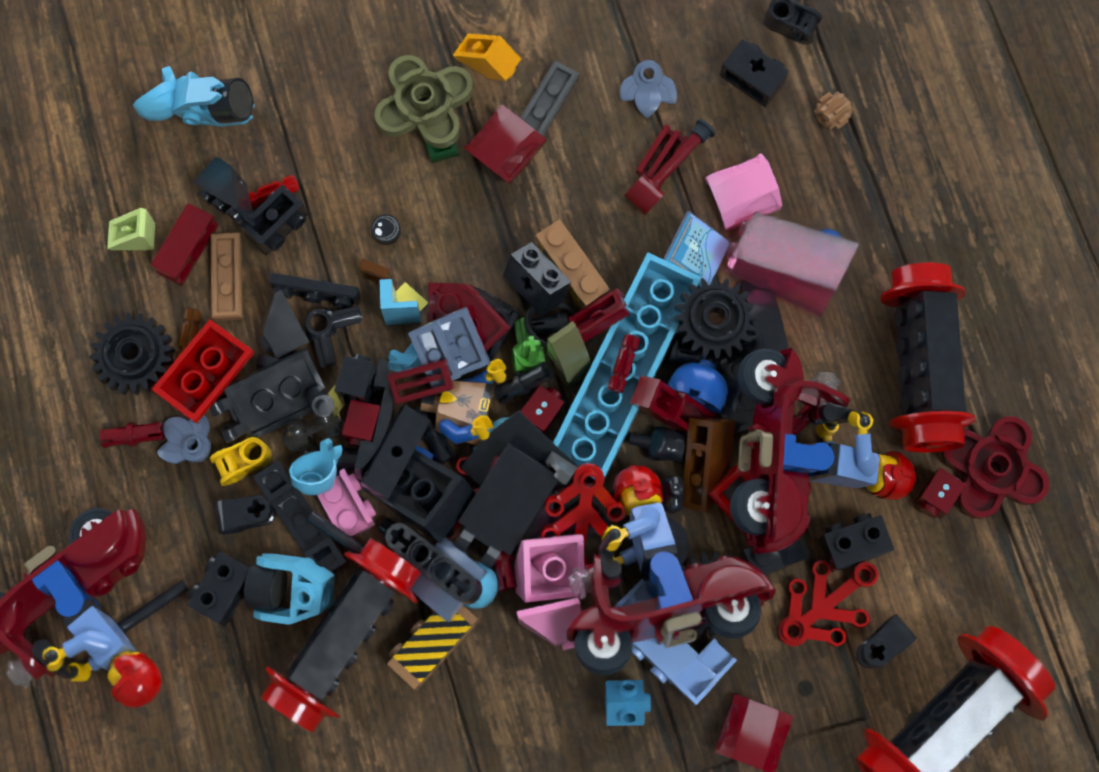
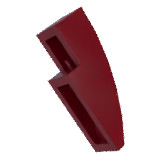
(666, 404)

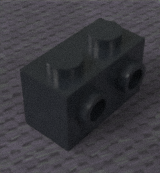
(275, 220)
(856, 542)
(222, 589)

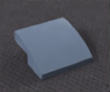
(450, 338)
(436, 597)

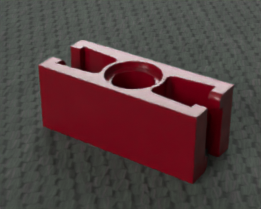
(184, 244)

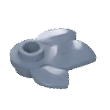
(648, 92)
(182, 437)

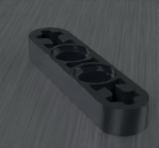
(433, 563)

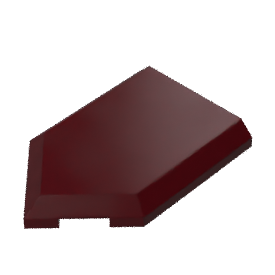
(450, 297)

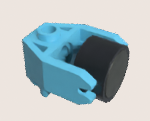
(212, 100)
(267, 585)

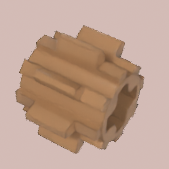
(833, 110)

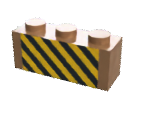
(569, 258)
(430, 646)

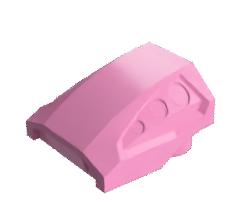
(744, 190)

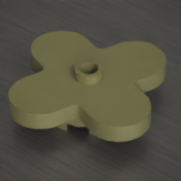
(424, 101)

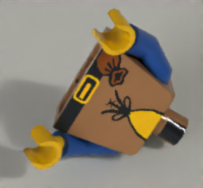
(465, 409)

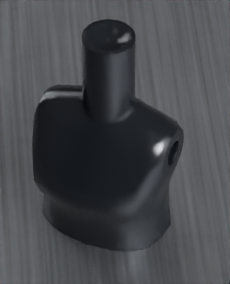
(662, 444)
(673, 494)

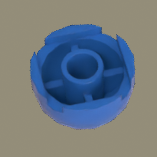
(701, 383)

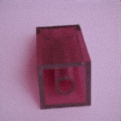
(790, 260)

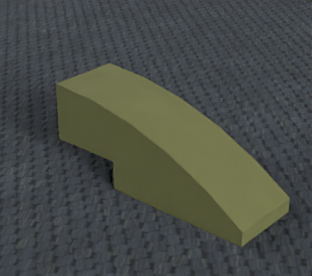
(569, 355)

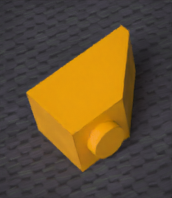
(488, 56)

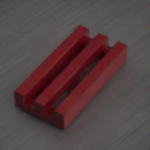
(674, 136)
(601, 318)
(445, 374)

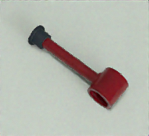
(647, 191)

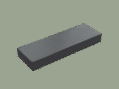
(549, 97)

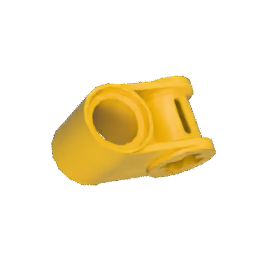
(238, 460)

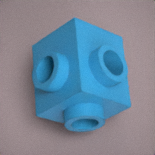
(626, 702)

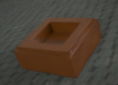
(373, 271)

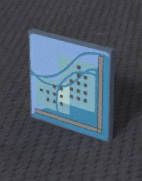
(697, 248)

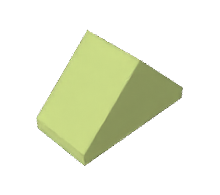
(132, 231)

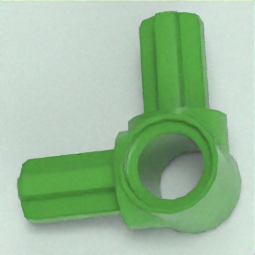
(527, 351)

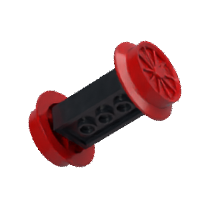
(966, 709)

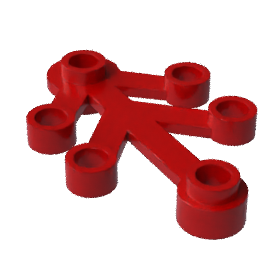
(583, 512)
(823, 607)

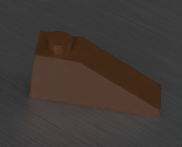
(706, 459)

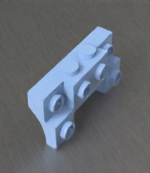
(680, 665)

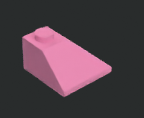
(544, 567)
(551, 621)

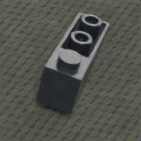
(225, 191)

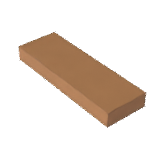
(226, 276)

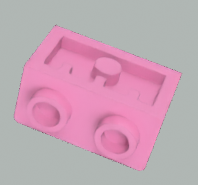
(346, 507)

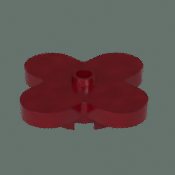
(1016, 476)

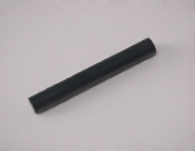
(335, 533)
(153, 606)

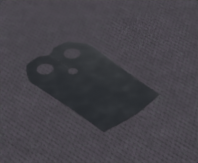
(528, 438)

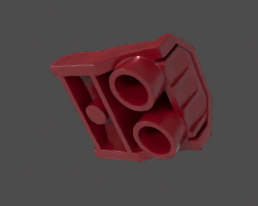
(506, 144)
(753, 733)

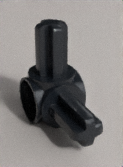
(333, 320)

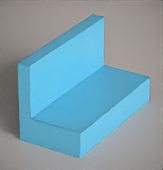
(394, 311)

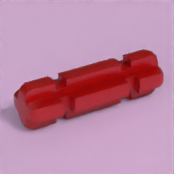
(263, 192)

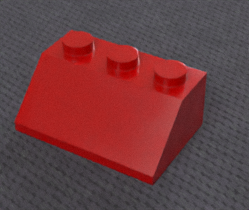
(202, 371)

